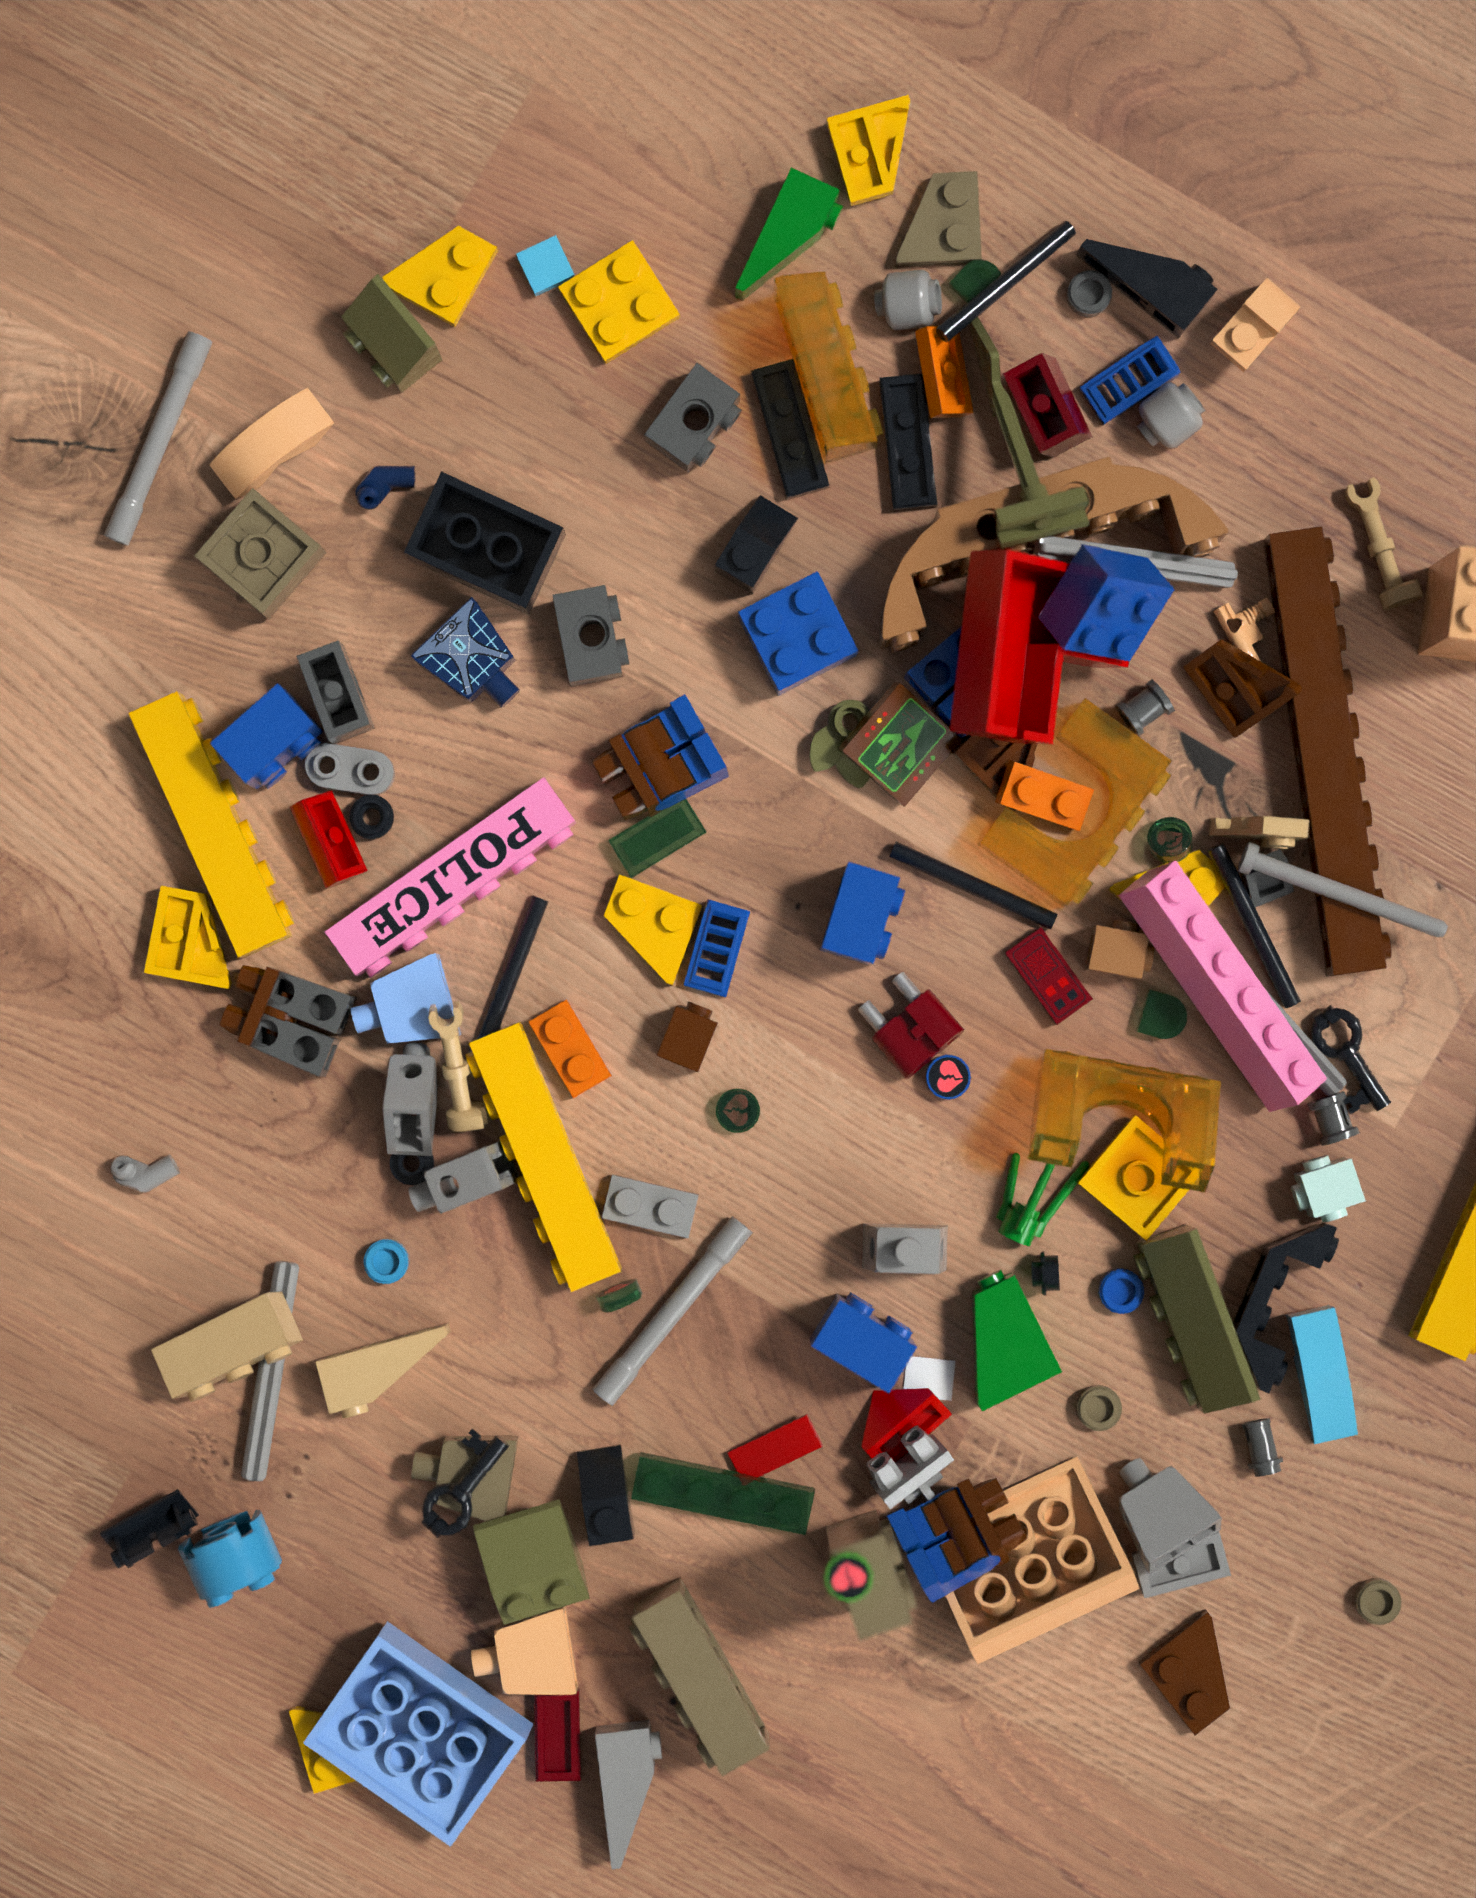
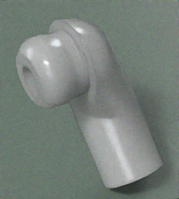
(141, 1176)

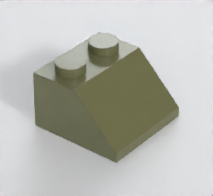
(390, 336)
(531, 1562)

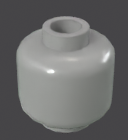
(909, 299)
(1170, 415)

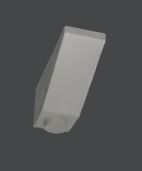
(626, 1770)

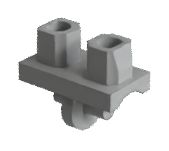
(911, 1473)

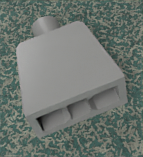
(411, 1090)
(477, 1176)
(904, 1248)
(1164, 1514)

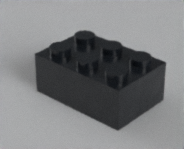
(485, 543)

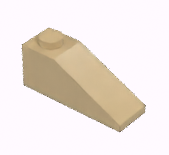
(366, 1372)

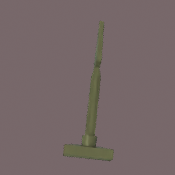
(1039, 512)

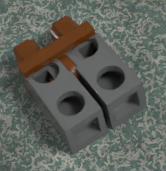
(275, 1013)

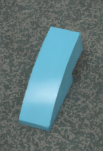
(1323, 1373)

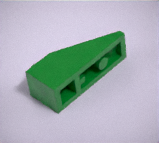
(793, 226)

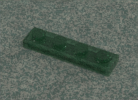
(723, 1493)

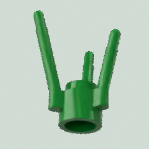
(1022, 1221)

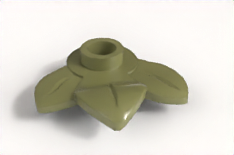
(825, 743)

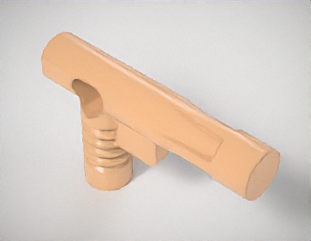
(1248, 631)

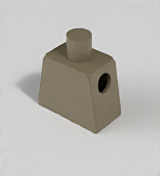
(492, 1493)

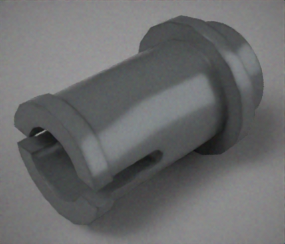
(1262, 1447)

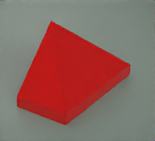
(897, 1413)

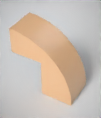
(270, 441)

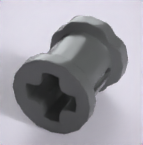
(1145, 708)
(1333, 1118)

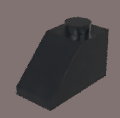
(755, 544)
(605, 1495)

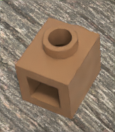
(1119, 950)

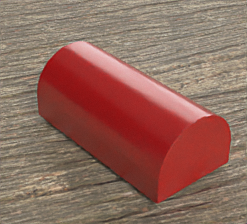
(328, 839)

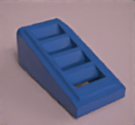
(1164, 361)
(727, 912)

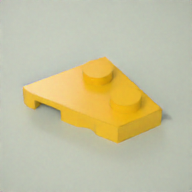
(869, 147)

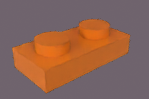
(943, 374)
(1044, 795)
(570, 1048)

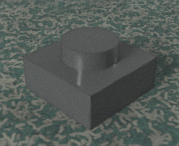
(1265, 888)

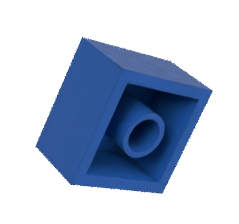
(1105, 603)
(797, 633)
(268, 738)
(861, 914)
(864, 1342)

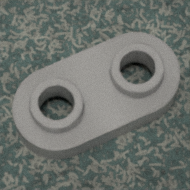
(349, 769)

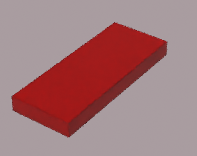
(776, 1447)

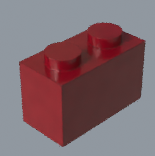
(1047, 405)

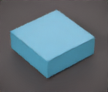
(545, 265)

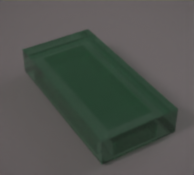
(657, 837)

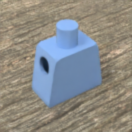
(404, 1002)

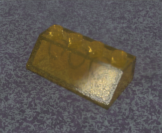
(825, 364)

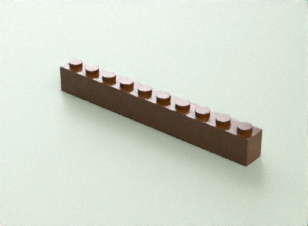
(1324, 744)

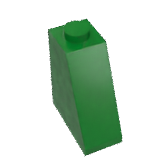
(1007, 1342)

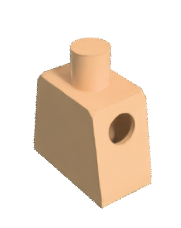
(531, 1656)

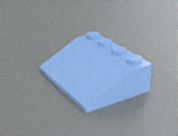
(419, 1734)

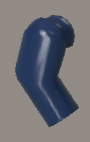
(381, 481)

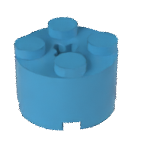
(230, 1557)

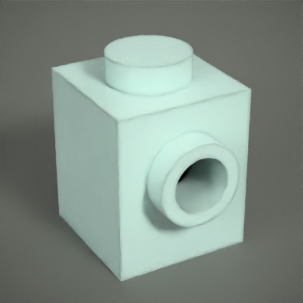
(1327, 1188)

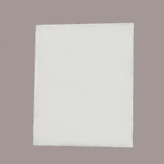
(930, 1374)

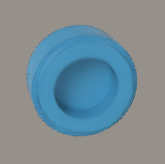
(386, 1261)

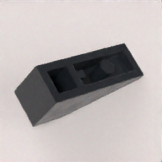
(1157, 284)

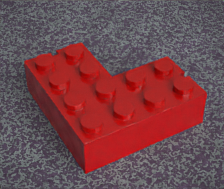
(1006, 655)

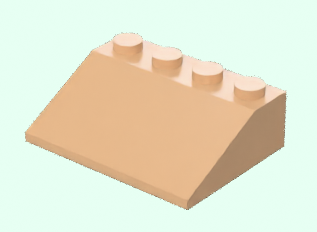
(1054, 1575)

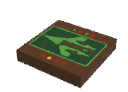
(899, 743)

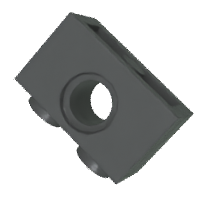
(699, 392)
(578, 610)
(335, 692)

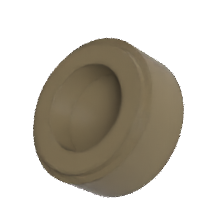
(1099, 1408)
(1377, 1601)

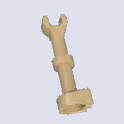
(1381, 548)
(464, 1113)

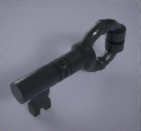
(1349, 1052)
(461, 1491)

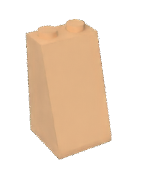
(1450, 607)

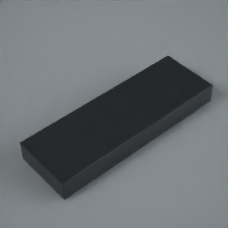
(790, 429)
(908, 442)

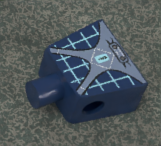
(469, 656)

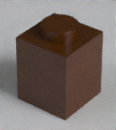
(688, 1036)

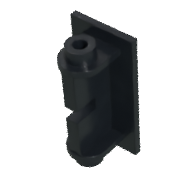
(162, 1520)

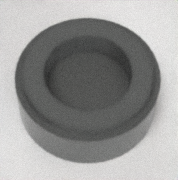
(1089, 293)

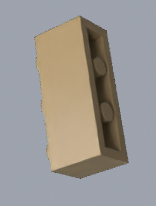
(227, 1346)

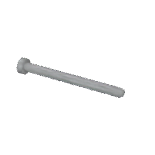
(1335, 890)

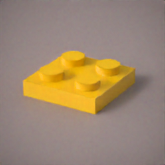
(619, 302)
(1129, 1179)

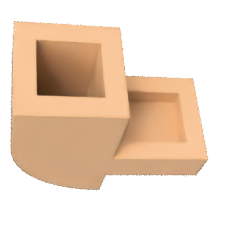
(1255, 324)

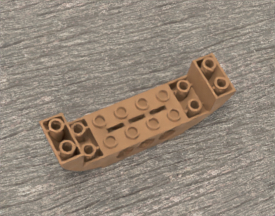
(1112, 495)

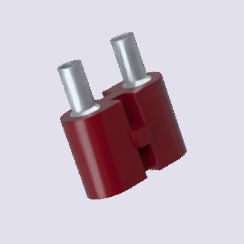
(917, 1032)

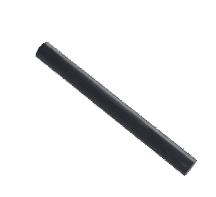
(1005, 281)
(973, 885)
(1254, 925)
(513, 966)

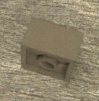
(260, 553)

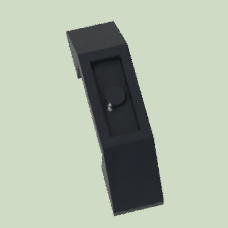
(1308, 1246)

